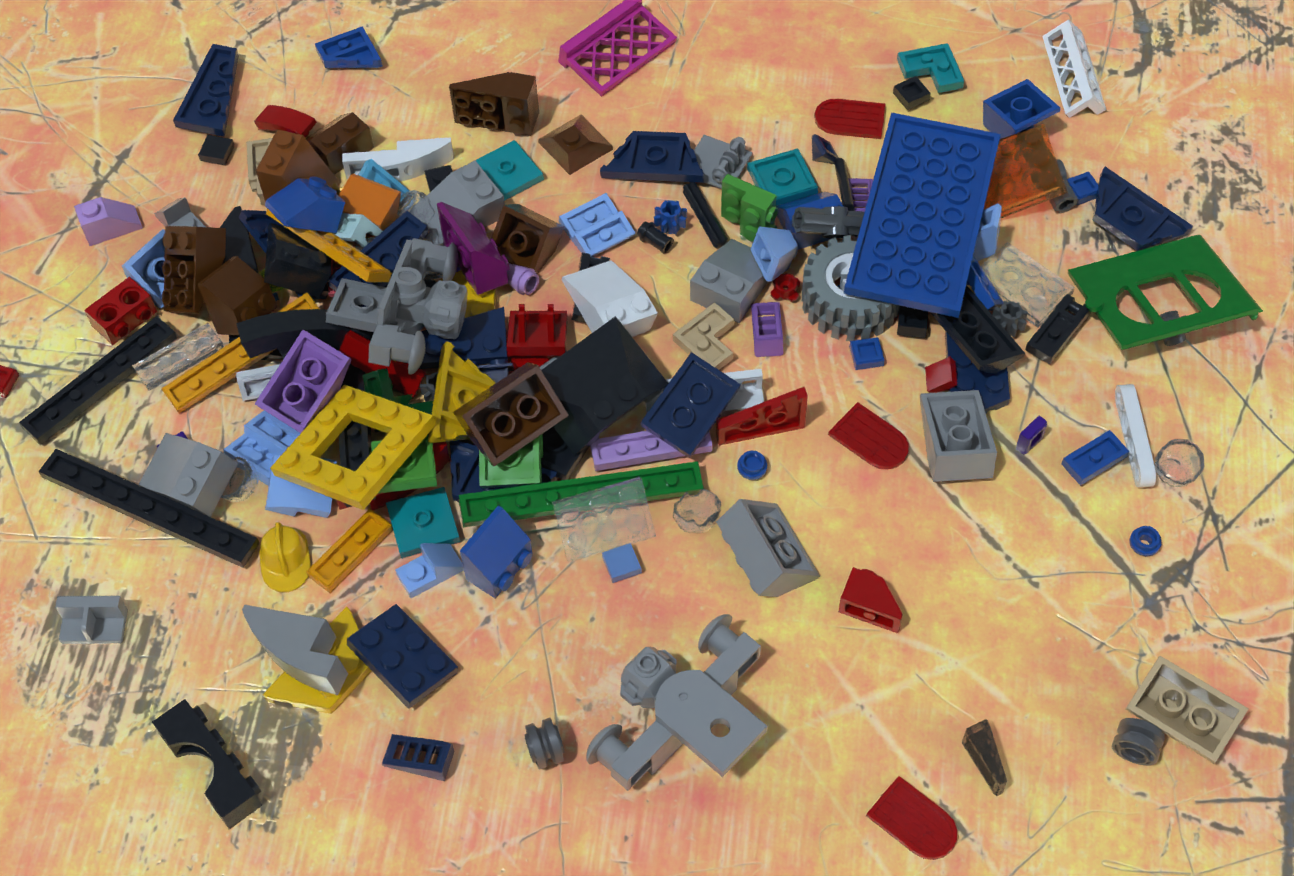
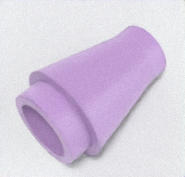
(522, 279)

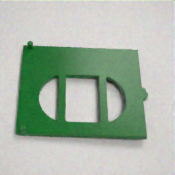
(1107, 279)

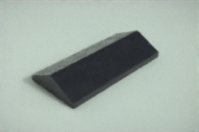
(981, 335)

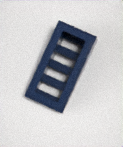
(435, 771)

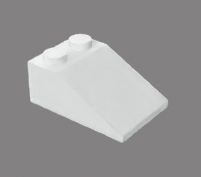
(609, 292)

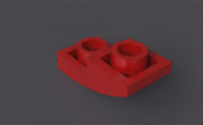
(285, 119)

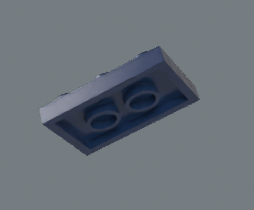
(690, 405)
(402, 656)

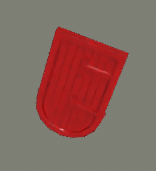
(850, 118)
(871, 438)
(914, 821)

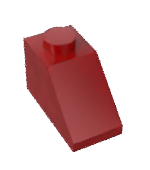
(870, 600)

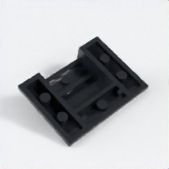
(601, 383)

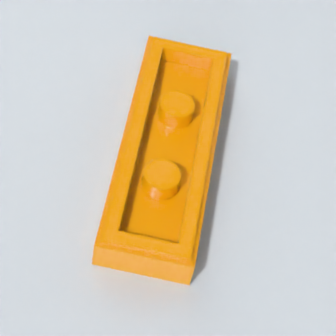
(349, 550)

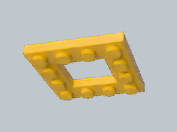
(357, 488)

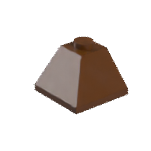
(575, 144)

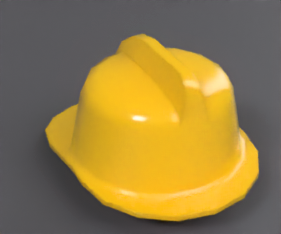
(284, 558)

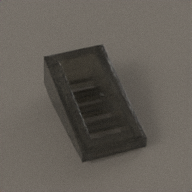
(983, 751)

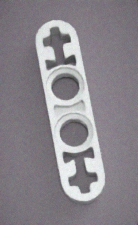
(1135, 436)

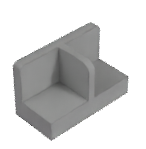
(91, 619)

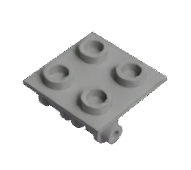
(721, 158)

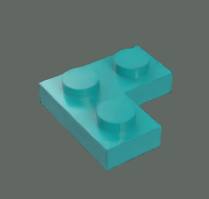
(932, 60)

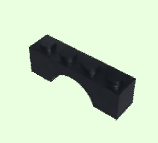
(229, 791)

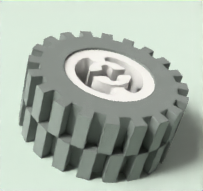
(829, 304)

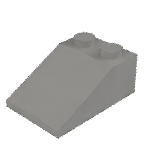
(470, 191)
(728, 279)
(957, 436)
(189, 473)

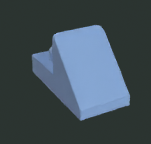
(433, 567)

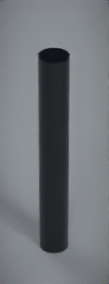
(843, 182)

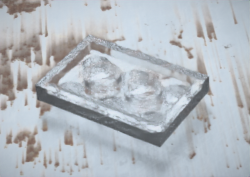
(1025, 281)
(604, 519)

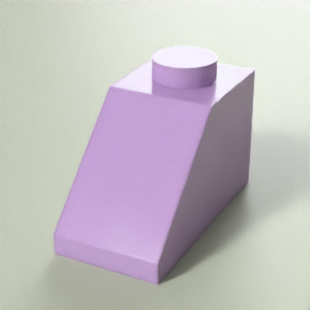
(106, 219)

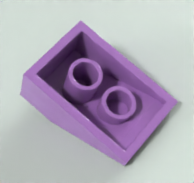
(304, 381)

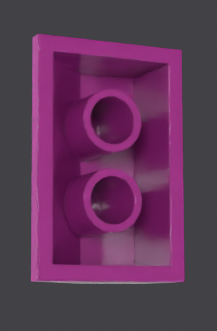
(477, 254)

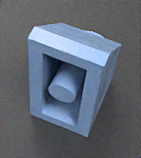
(988, 232)
(773, 251)

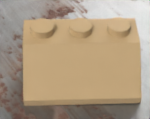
(1187, 709)

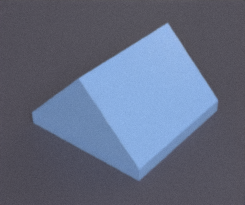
(146, 268)

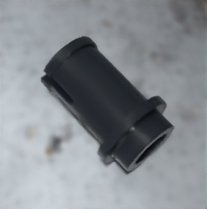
(654, 236)

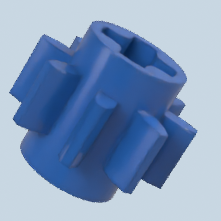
(670, 217)

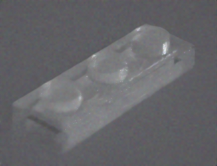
(178, 356)

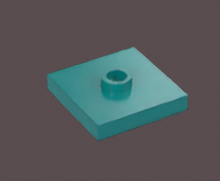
(510, 169)
(783, 176)
(422, 520)

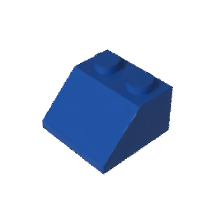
(1017, 109)
(307, 205)
(787, 210)
(496, 553)

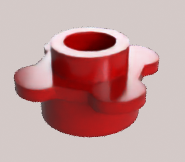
(785, 281)

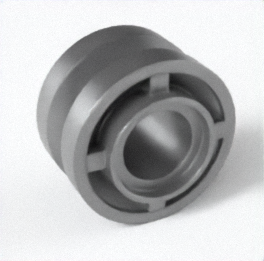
(1138, 741)
(544, 743)

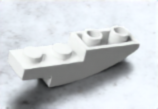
(407, 161)

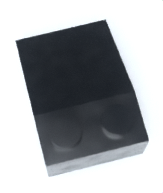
(295, 262)

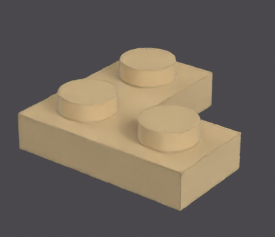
(702, 336)

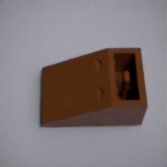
(497, 102)
(189, 258)

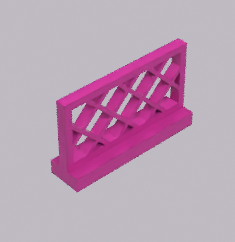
(600, 33)

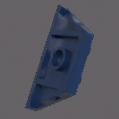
(654, 157)
(1134, 215)
(991, 386)
(466, 470)

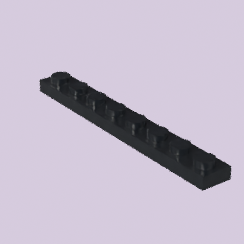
(149, 508)

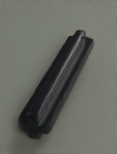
(705, 215)

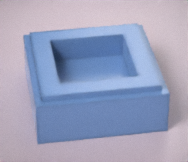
(621, 563)

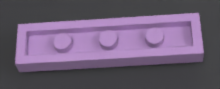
(636, 449)

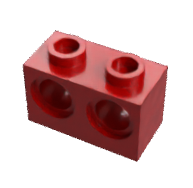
(120, 310)

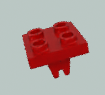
(537, 332)

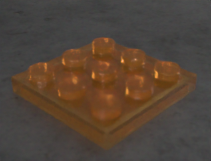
(1024, 172)

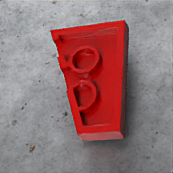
(764, 419)

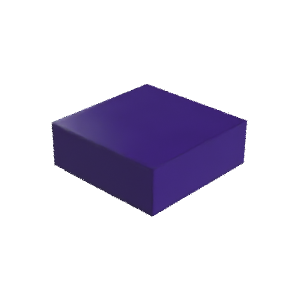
(1031, 435)

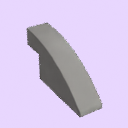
(298, 646)

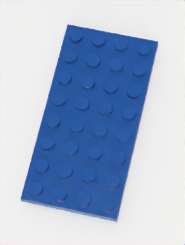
(923, 215)

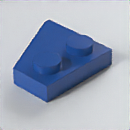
(349, 51)

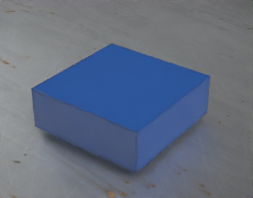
(1084, 187)
(866, 353)

